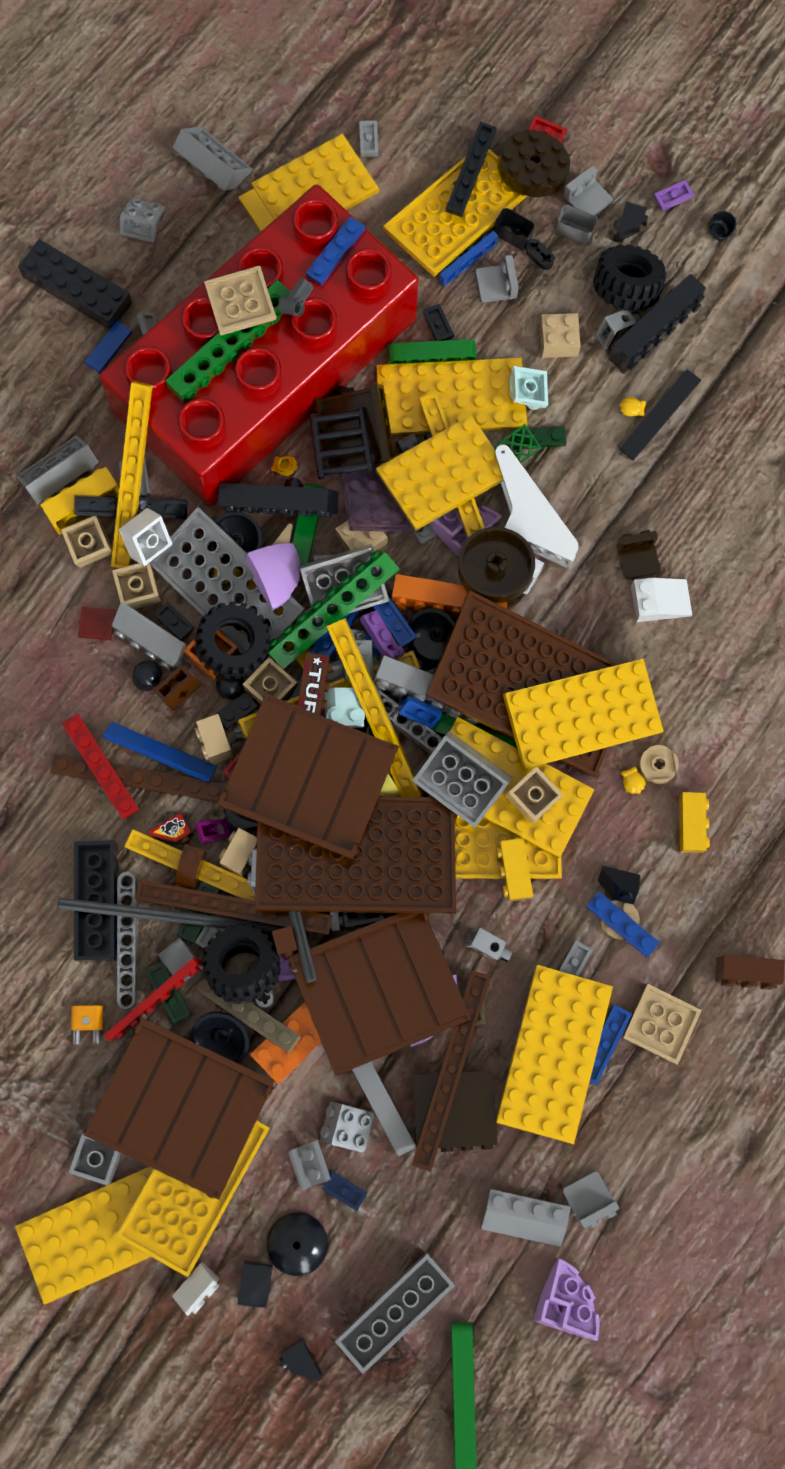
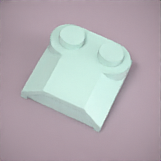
(529, 387)
(344, 707)

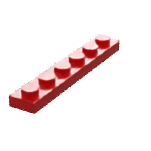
(100, 766)
(160, 994)

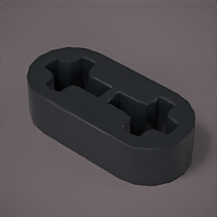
(542, 252)

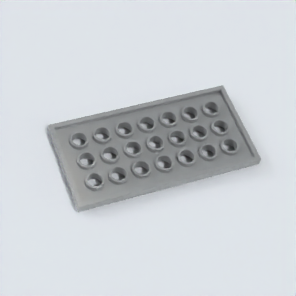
(226, 572)

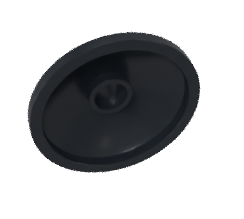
(238, 526)
(424, 625)
(208, 1034)
(305, 1230)

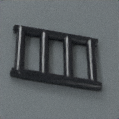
(364, 448)

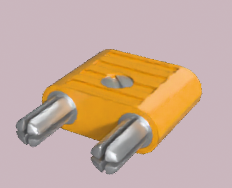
(86, 1019)

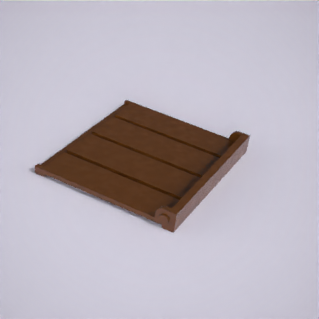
(308, 776)
(379, 990)
(180, 1108)

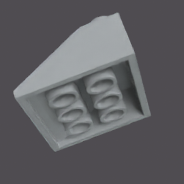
(328, 572)
(462, 779)

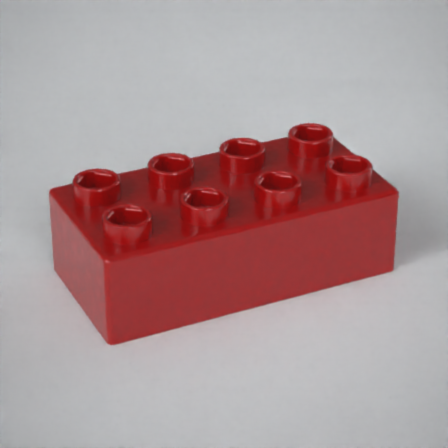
(275, 380)

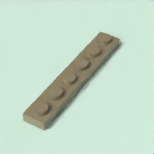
(254, 1018)

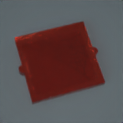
(96, 623)

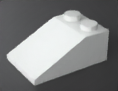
(660, 599)

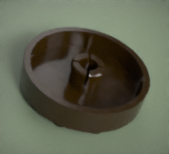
(533, 163)
(500, 547)

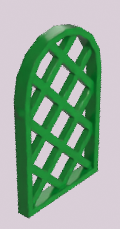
(521, 444)

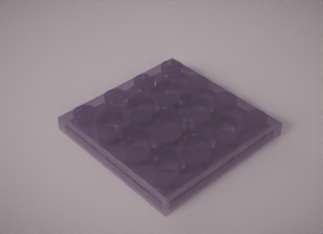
(371, 504)

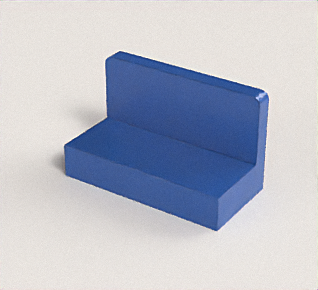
(419, 711)

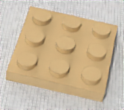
(240, 300)
(662, 1024)

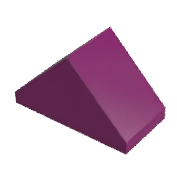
(212, 831)

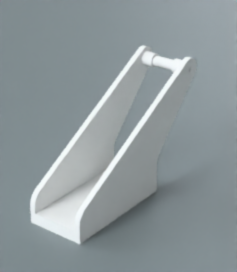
(533, 514)

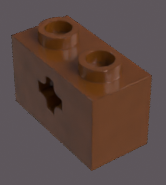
(177, 687)
(285, 942)

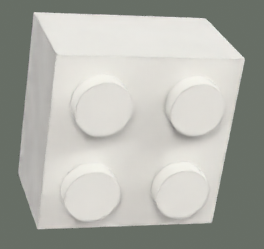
(145, 536)

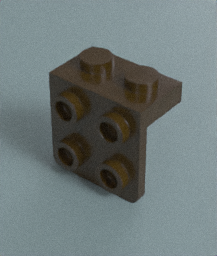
(638, 554)

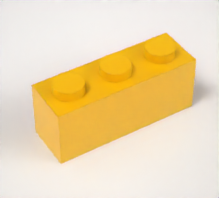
(693, 822)
(515, 870)

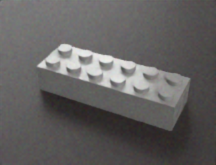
(411, 681)
(394, 1312)

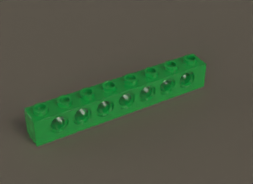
(219, 344)
(343, 606)

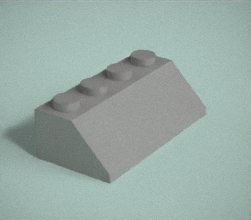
(211, 158)
(57, 469)
(149, 637)
(525, 1217)

